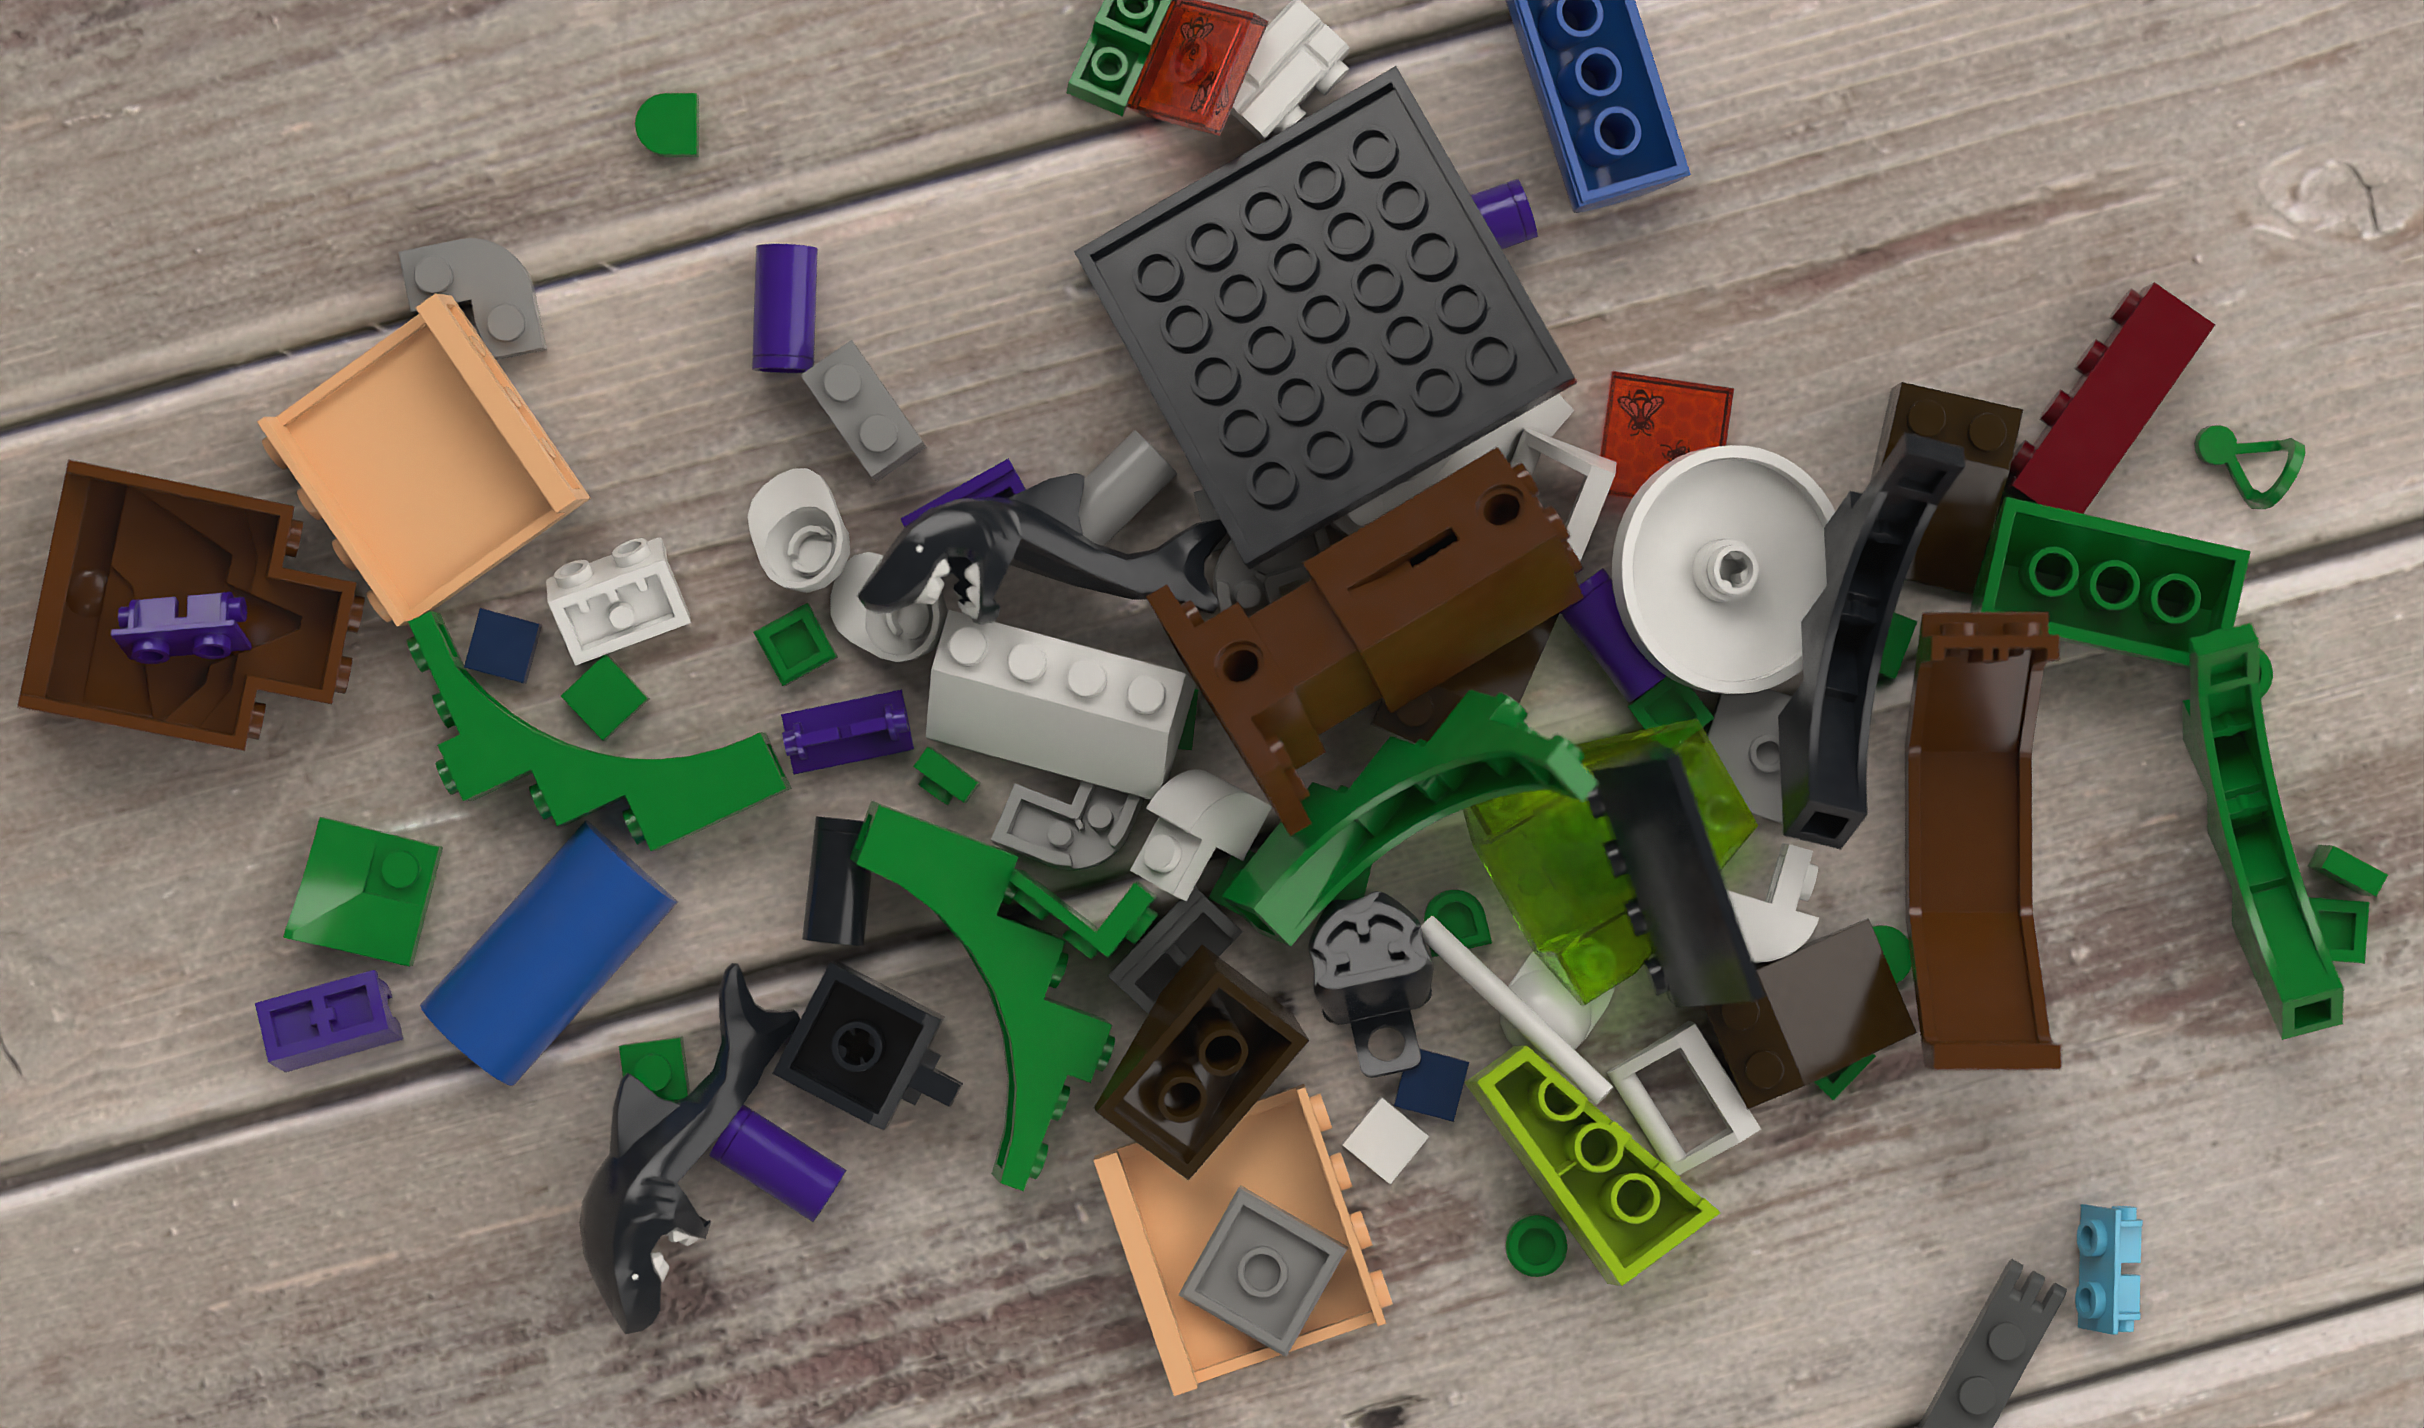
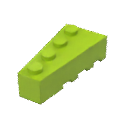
(1591, 1170)

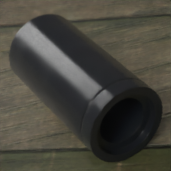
(836, 885)

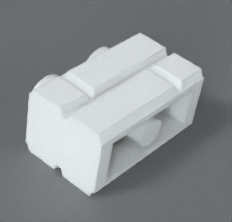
(1288, 66)

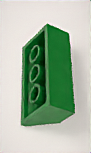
(2109, 581)

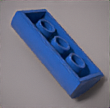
(1599, 98)
(547, 955)

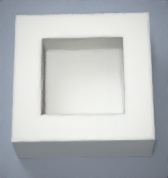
(1385, 1140)

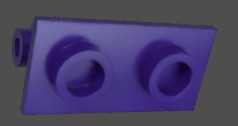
(154, 633)
(847, 732)

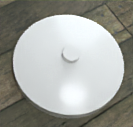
(1722, 567)

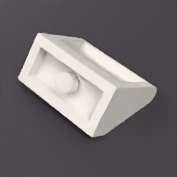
(1594, 488)
(1712, 1079)

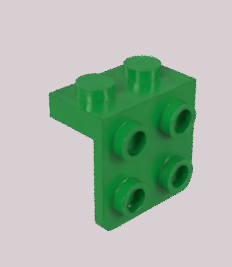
(1127, 920)

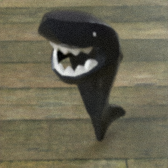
(1038, 534)
(655, 1145)

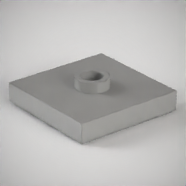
(1748, 744)
(1263, 1271)

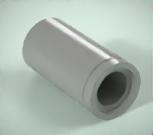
(1121, 487)

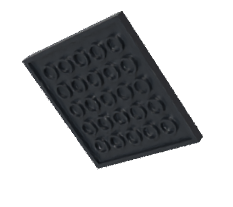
(1324, 317)

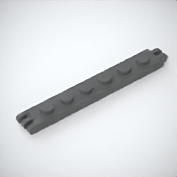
(1994, 1352)

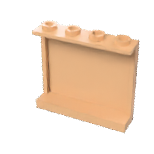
(423, 463)
(1170, 1220)

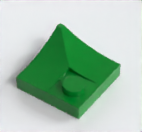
(364, 892)

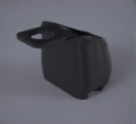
(1372, 974)

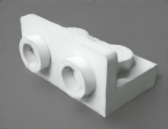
(616, 599)

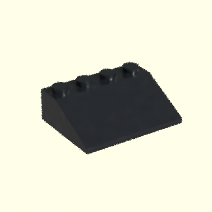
(1672, 878)

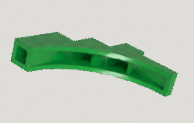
(1017, 962)

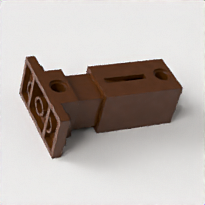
(1378, 619)

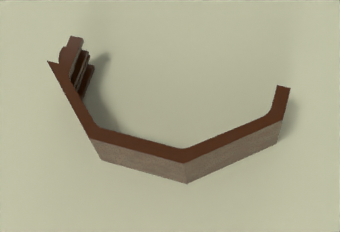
(1973, 841)

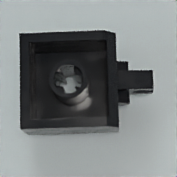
(899, 1031)

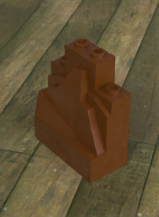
(162, 538)

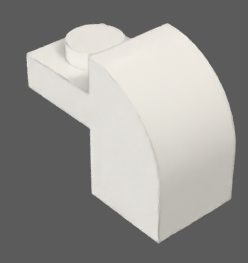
(1195, 818)
(1773, 925)

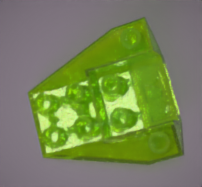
(1554, 871)

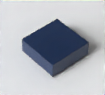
(503, 645)
(1433, 1085)

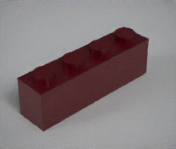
(2110, 401)

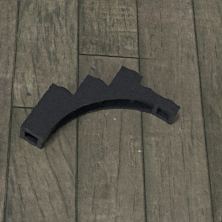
(1845, 636)

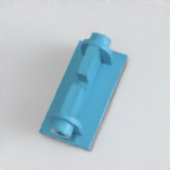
(2105, 1297)

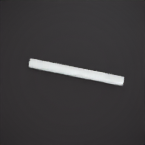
(1515, 1010)

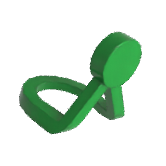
(2219, 445)

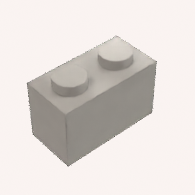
(863, 411)

